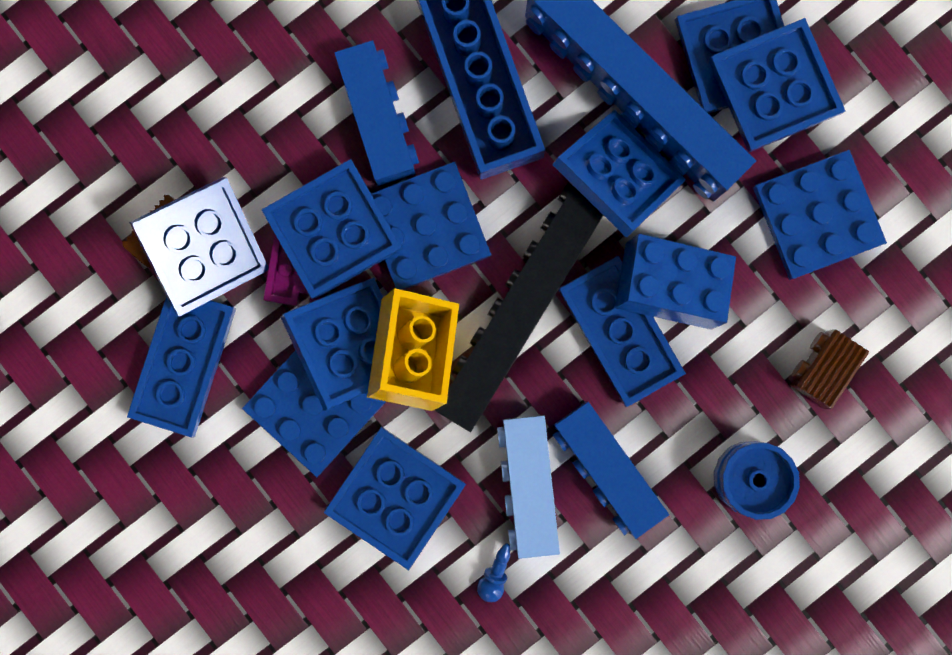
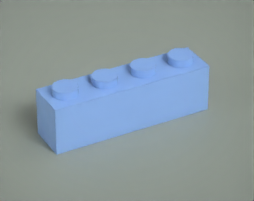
(530, 487)

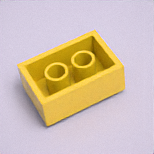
(413, 350)

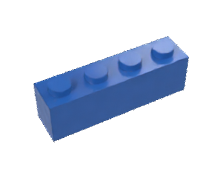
(375, 112)
(610, 469)

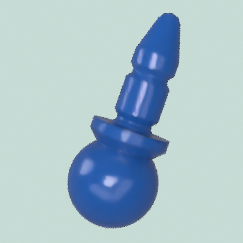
(492, 584)

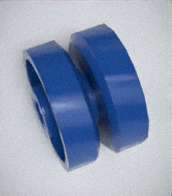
(777, 481)

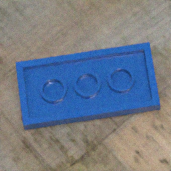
(624, 341)
(181, 367)

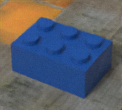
(676, 282)

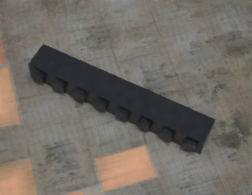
(521, 308)

